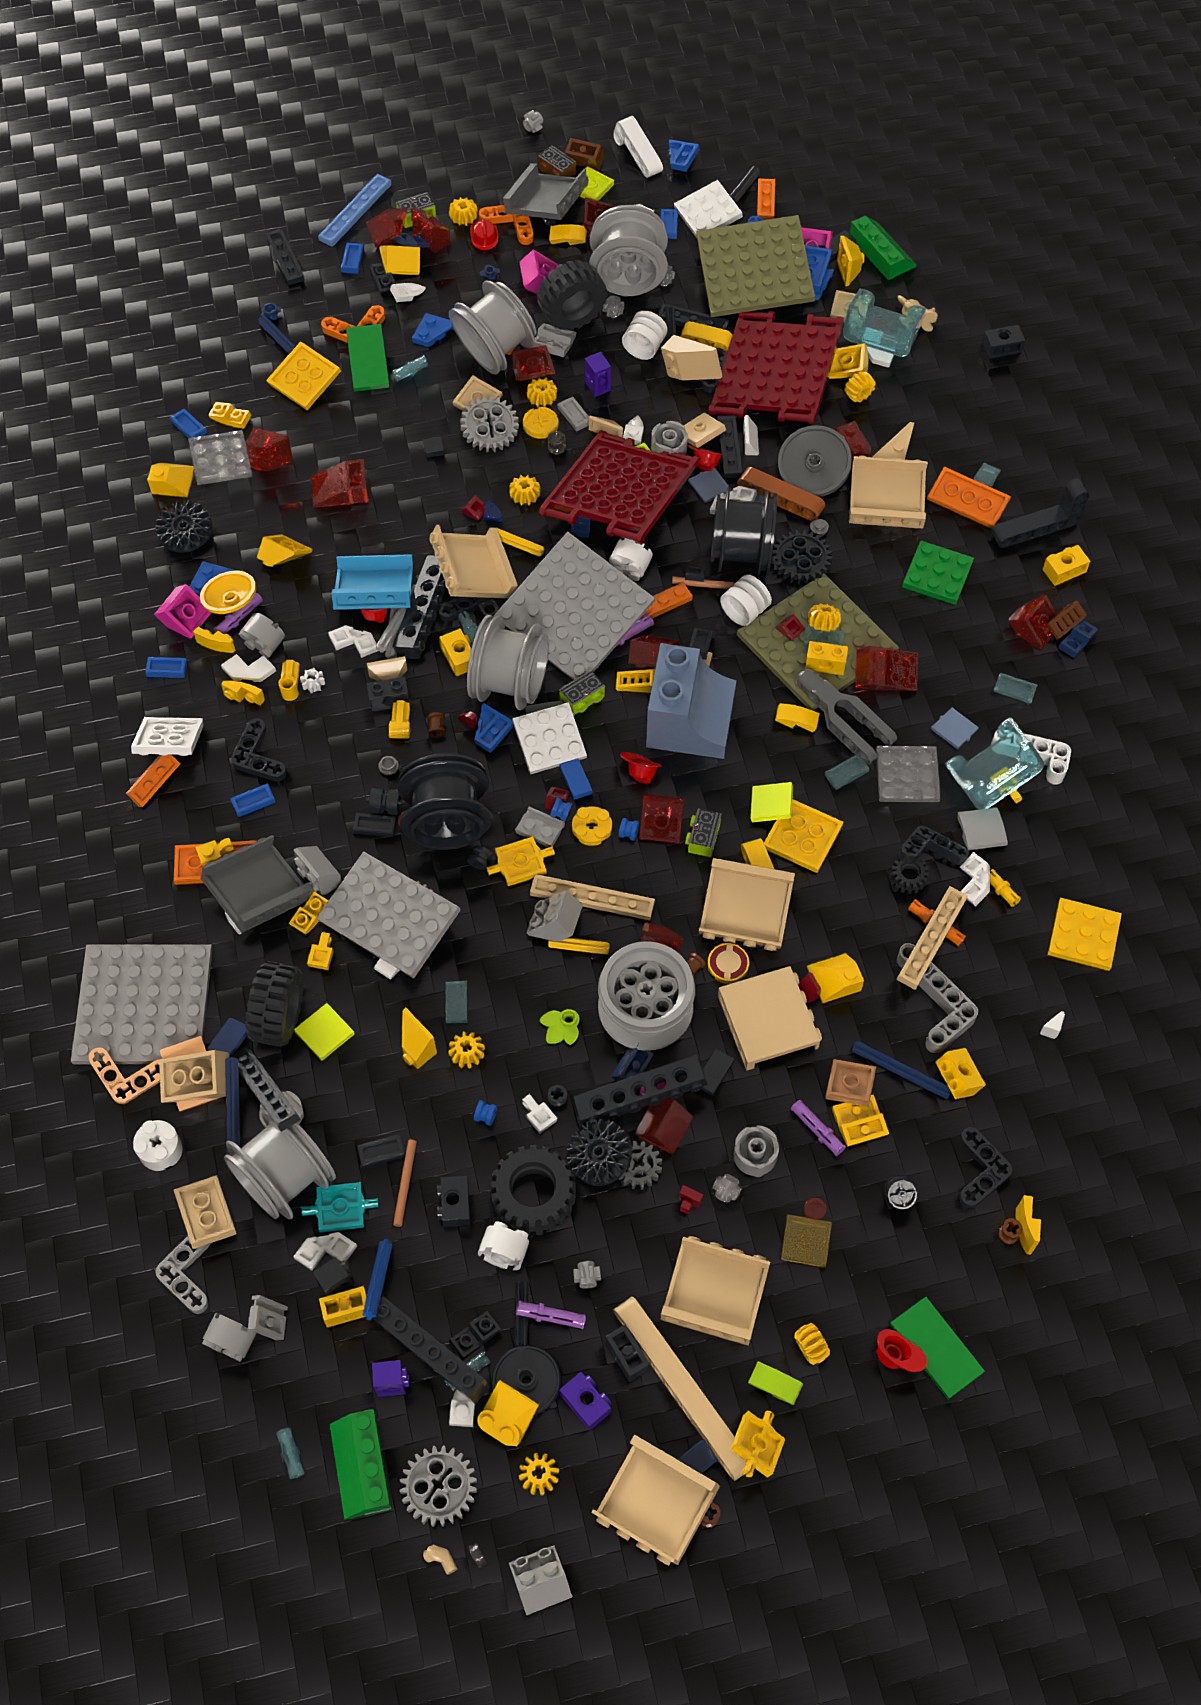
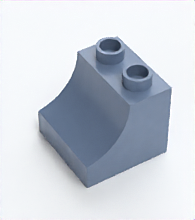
(689, 704)

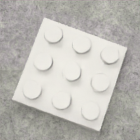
(708, 208)
(167, 736)
(549, 738)

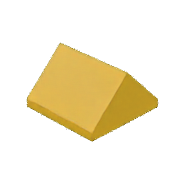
(401, 259)

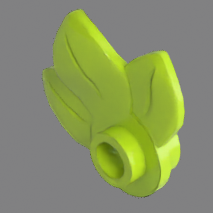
(560, 1029)

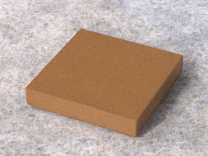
(851, 1082)

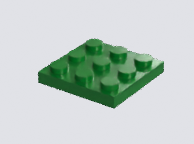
(938, 572)

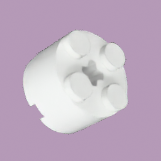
(631, 558)
(148, 1149)
(504, 1246)

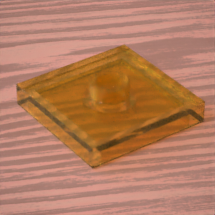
(806, 1240)

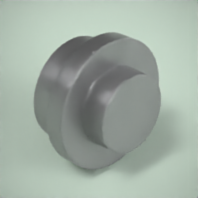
(819, 527)
(388, 765)

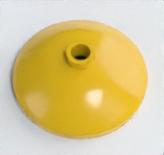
(228, 592)

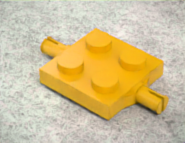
(520, 861)
(758, 1444)

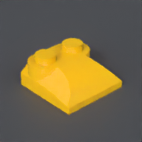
(849, 361)
(507, 1414)

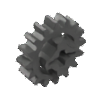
(645, 1171)

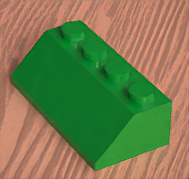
(880, 247)
(360, 1464)

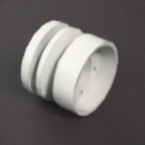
(644, 335)
(745, 600)

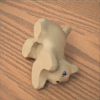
(930, 315)

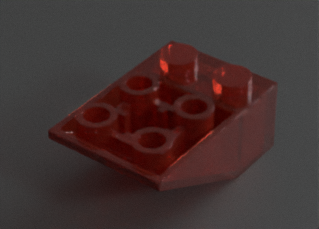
(340, 484)
(886, 669)

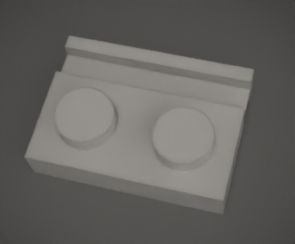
(540, 826)
(267, 1318)

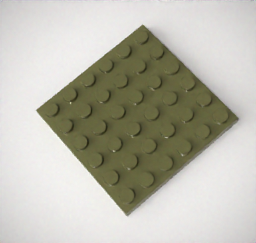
(755, 266)
(789, 657)

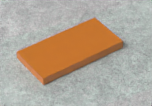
(968, 497)
(188, 864)

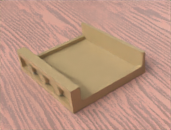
(888, 492)
(474, 564)
(746, 904)
(768, 1016)
(715, 1290)
(656, 1501)

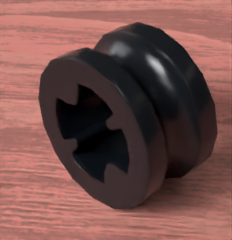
(561, 1100)

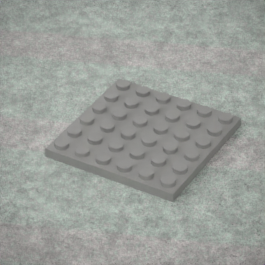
(579, 605)
(140, 1000)

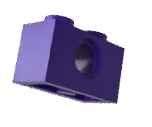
(597, 374)
(390, 1378)
(588, 1414)

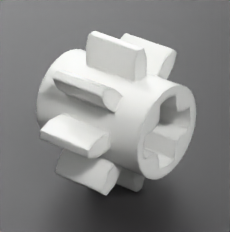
(312, 680)

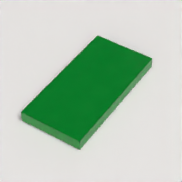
(367, 357)
(947, 1357)

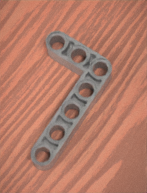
(940, 995)

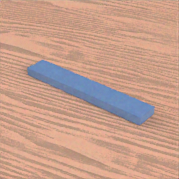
(354, 210)

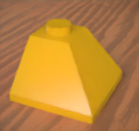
(849, 260)
(170, 479)
(280, 549)
(837, 977)
(417, 1041)

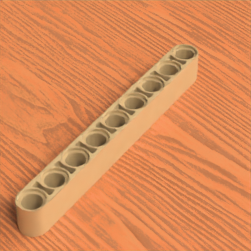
(681, 1386)

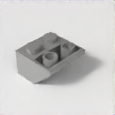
(317, 869)
(555, 917)
(540, 1580)

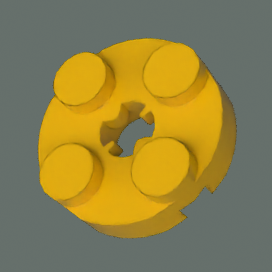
(592, 815)

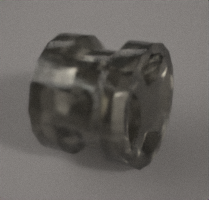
(556, 442)

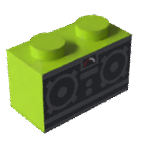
(421, 202)
(583, 692)
(704, 832)

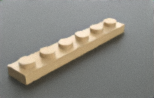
(595, 897)
(932, 938)

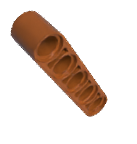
(788, 496)

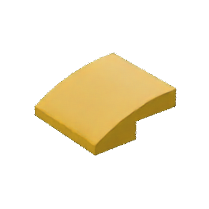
(860, 1122)
(1031, 1227)

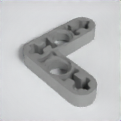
(177, 1268)

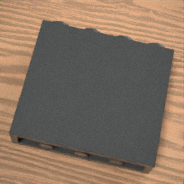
(544, 194)
(255, 884)

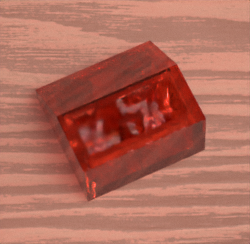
(430, 229)

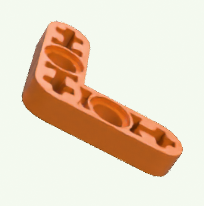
(487, 214)
(339, 325)

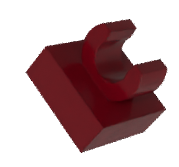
(690, 1198)

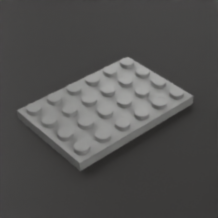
(388, 914)

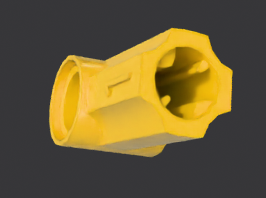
(289, 680)
(400, 723)

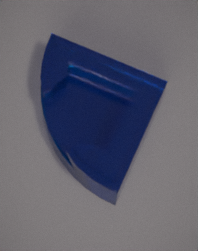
(492, 512)

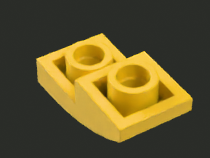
(568, 233)
(228, 415)
(217, 642)
(239, 691)
(795, 715)
(306, 917)

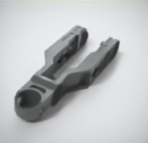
(826, 696)

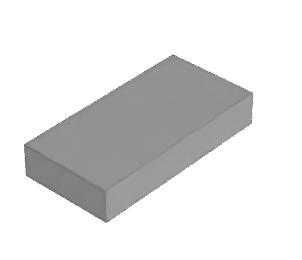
(574, 413)

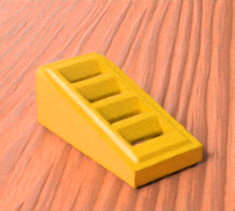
(645, 675)

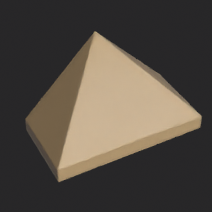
(610, 426)
(387, 669)

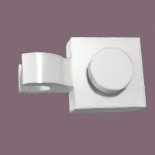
(539, 1116)

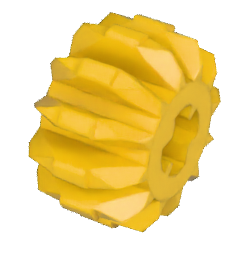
(463, 211)
(860, 386)
(541, 392)
(524, 490)
(824, 617)
(461, 1044)
(812, 1343)
(547, 1477)

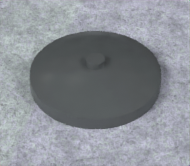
(815, 460)

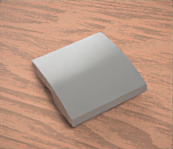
(556, 340)
(982, 828)

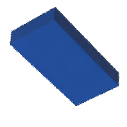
(669, 218)
(352, 258)
(188, 424)
(166, 667)
(575, 779)
(252, 800)

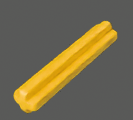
(521, 543)
(581, 945)

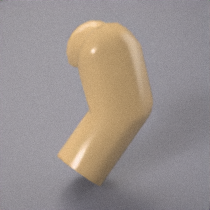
(442, 1555)

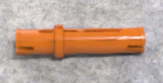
(926, 914)

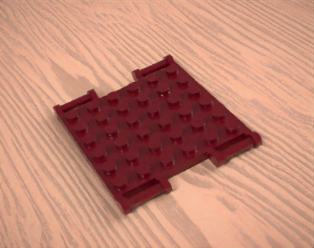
(777, 367)
(619, 486)

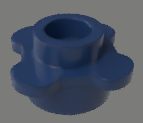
(490, 273)
(271, 311)

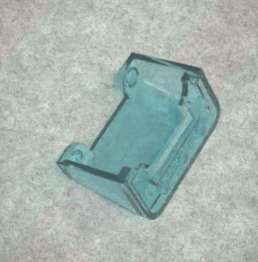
(881, 327)
(997, 768)

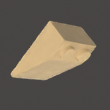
(690, 359)
(193, 1076)

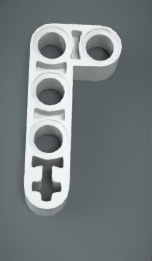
(630, 133)
(1050, 756)

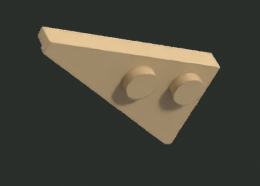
(898, 445)

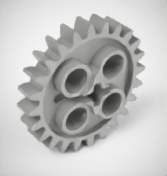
(473, 425)
(455, 1498)

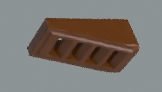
(1076, 614)

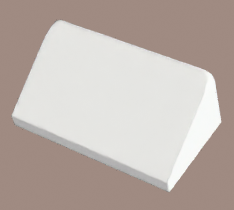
(750, 437)

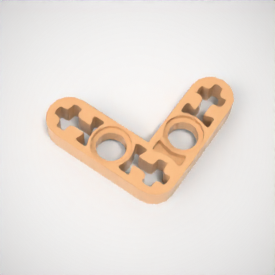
(120, 1082)

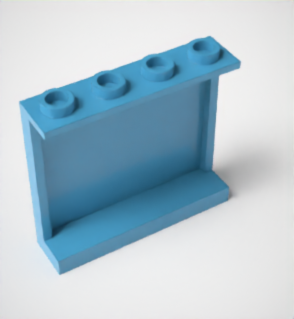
(373, 582)

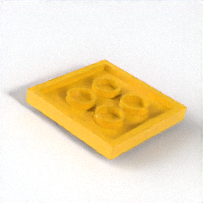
(303, 375)
(804, 837)
(1084, 934)

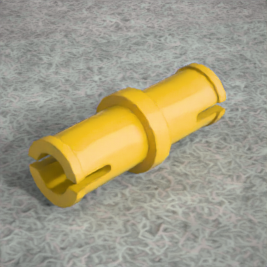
(1003, 888)

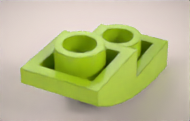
(775, 1383)

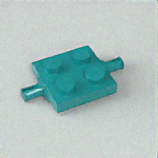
(340, 1207)

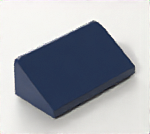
(229, 1037)
(632, 1063)
(699, 1457)

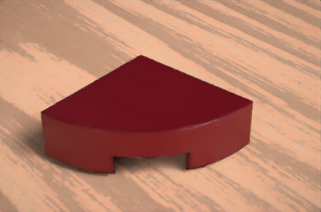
(468, 719)

